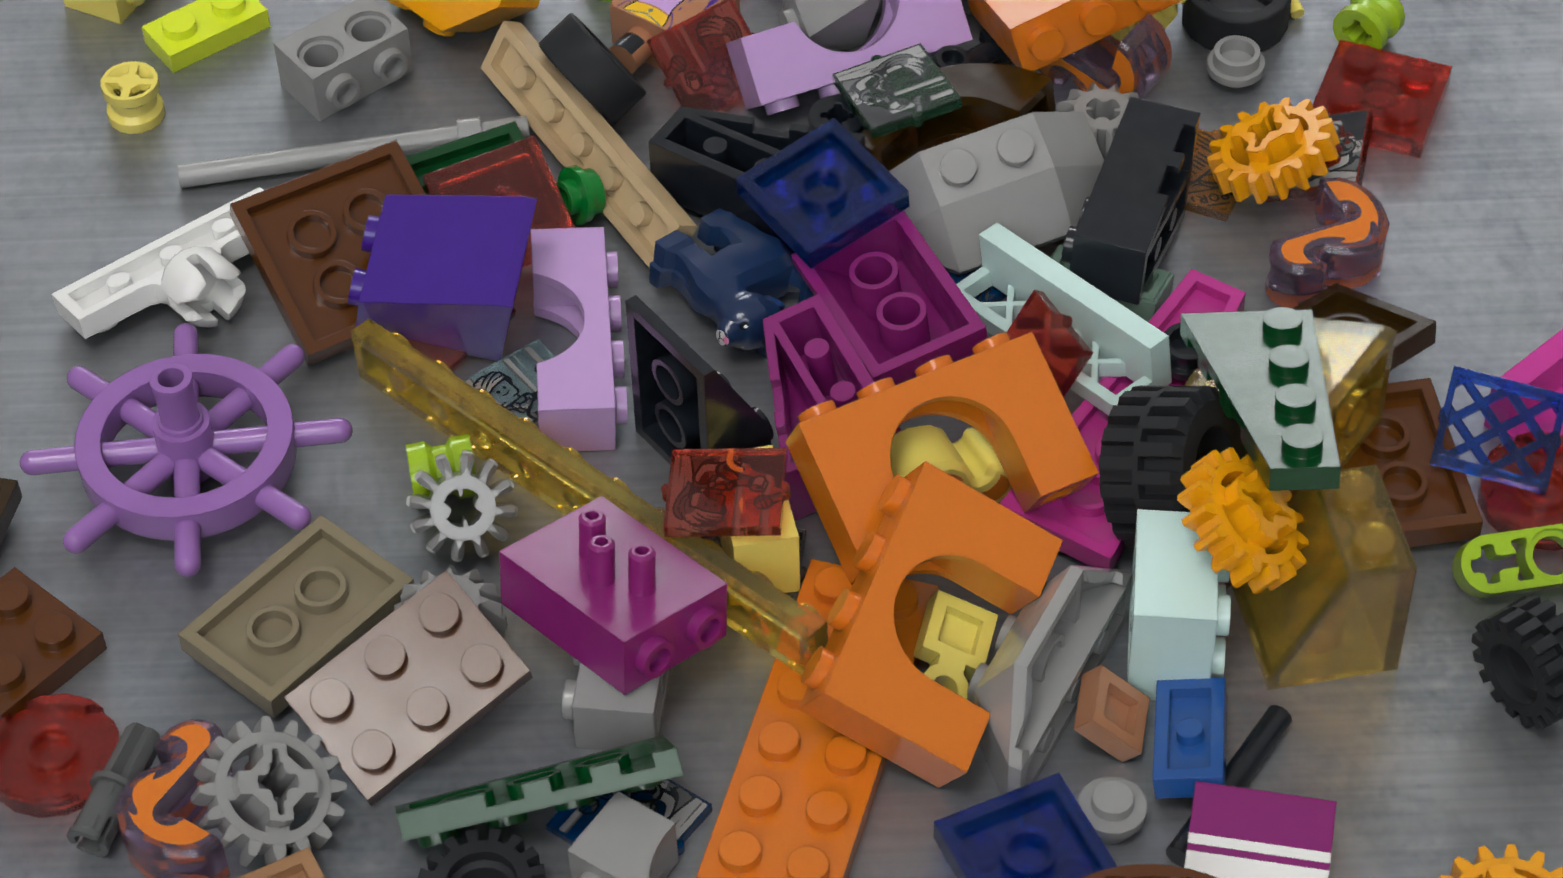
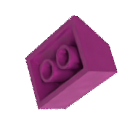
(895, 301)

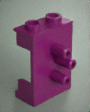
(613, 594)

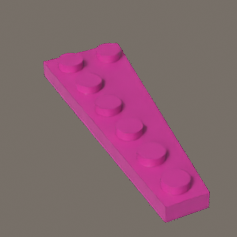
(1081, 516)

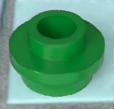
(581, 193)

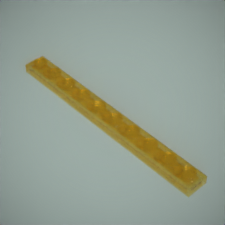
(568, 482)

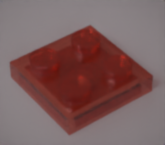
(1397, 88)

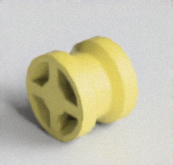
(133, 97)

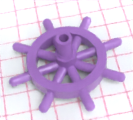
(186, 447)

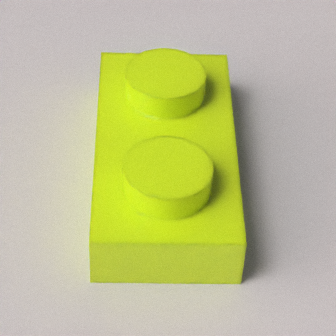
(203, 30)

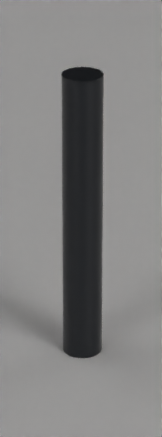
(1241, 766)

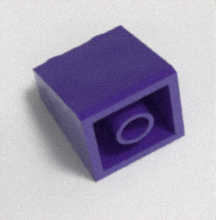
(445, 269)

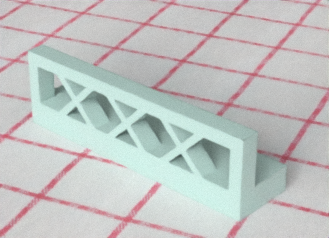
(1118, 337)

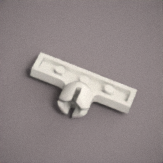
(182, 269)

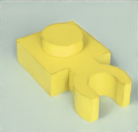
(954, 640)

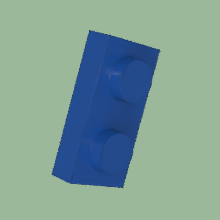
(1189, 735)

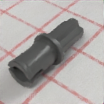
(98, 816)

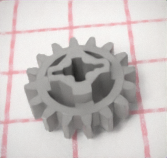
(288, 771)

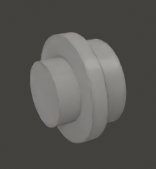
(1236, 62)
(1114, 808)

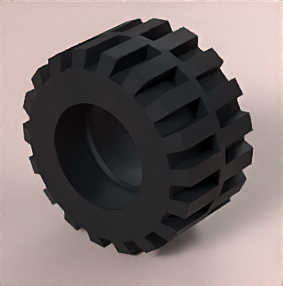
(1152, 443)

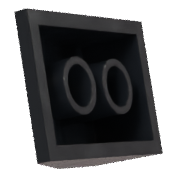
(680, 396)

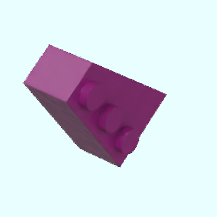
(807, 366)

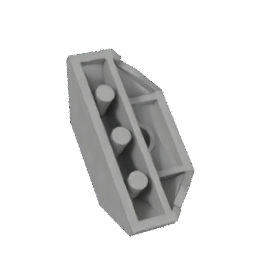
(1017, 173)
(1040, 667)

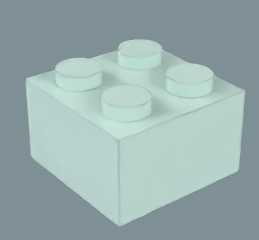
(1174, 605)

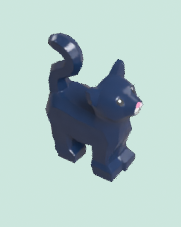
(733, 285)

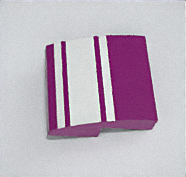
(1259, 833)

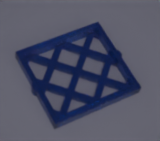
(1486, 469)

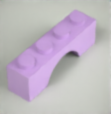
(785, 62)
(577, 386)

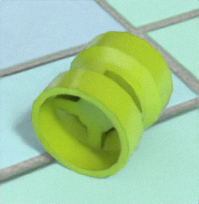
(422, 457)

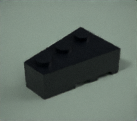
(706, 150)
(1135, 200)

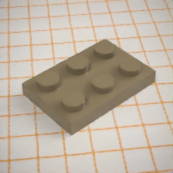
(294, 614)

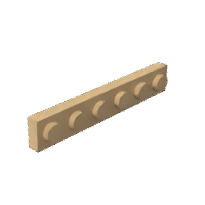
(583, 138)

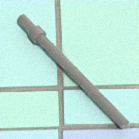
(326, 154)

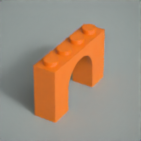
(1048, 30)
(998, 391)
(863, 676)

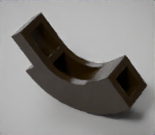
(988, 97)

